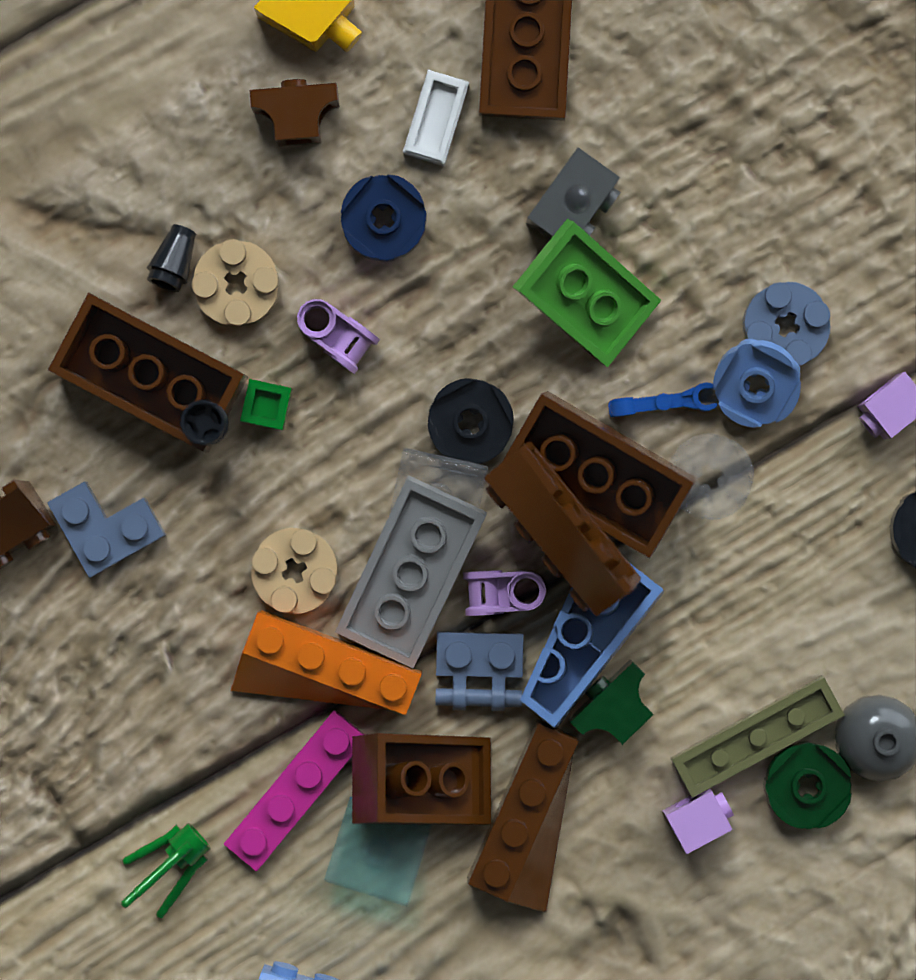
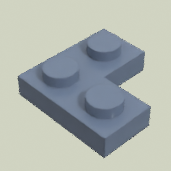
(99, 539)

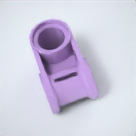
(338, 335)
(499, 592)

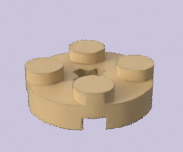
(211, 284)
(286, 594)

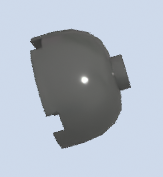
(877, 737)

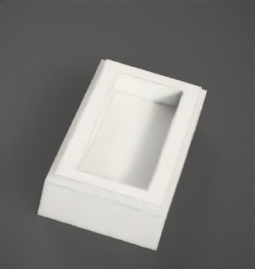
(436, 117)

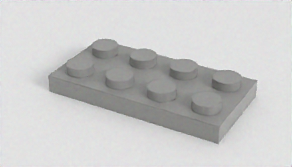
(411, 572)

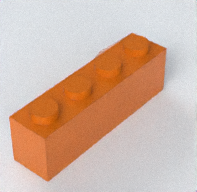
(313, 666)

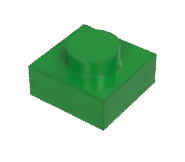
(266, 404)

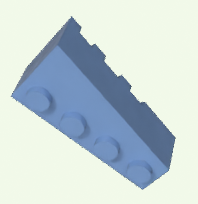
(582, 648)

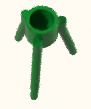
(185, 848)

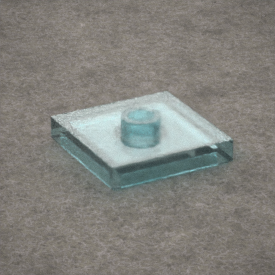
(377, 858)

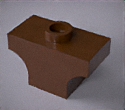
(295, 109)

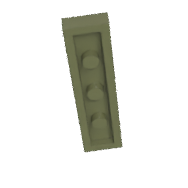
(757, 736)

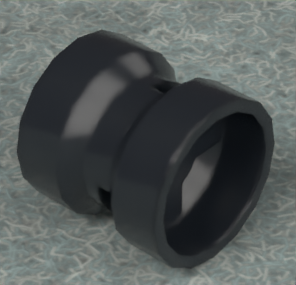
(198, 419)

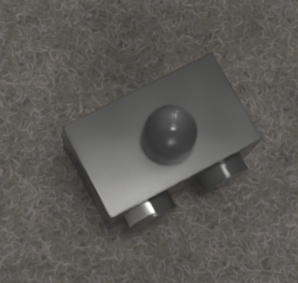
(575, 195)

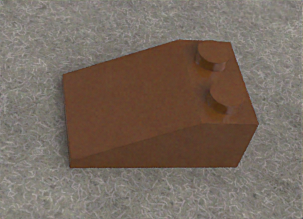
(421, 779)

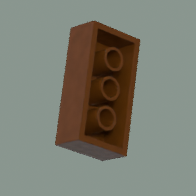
(142, 367)
(613, 477)

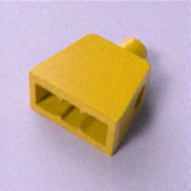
(311, 21)

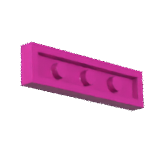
(294, 791)

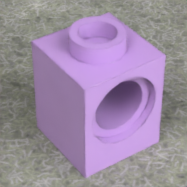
(890, 407)
(699, 819)

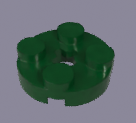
(807, 810)

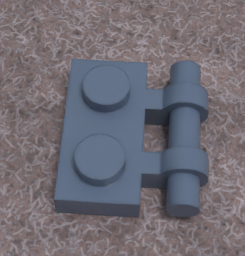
(479, 656)

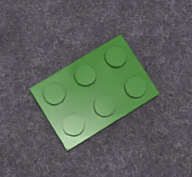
(587, 293)

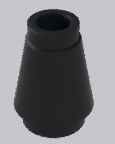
(172, 260)

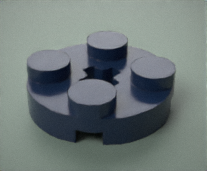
(383, 192)

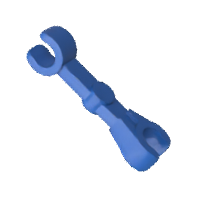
(661, 402)

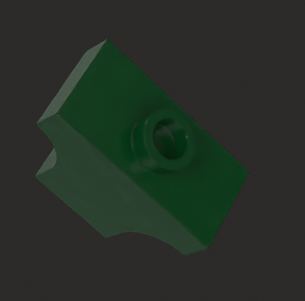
(614, 705)

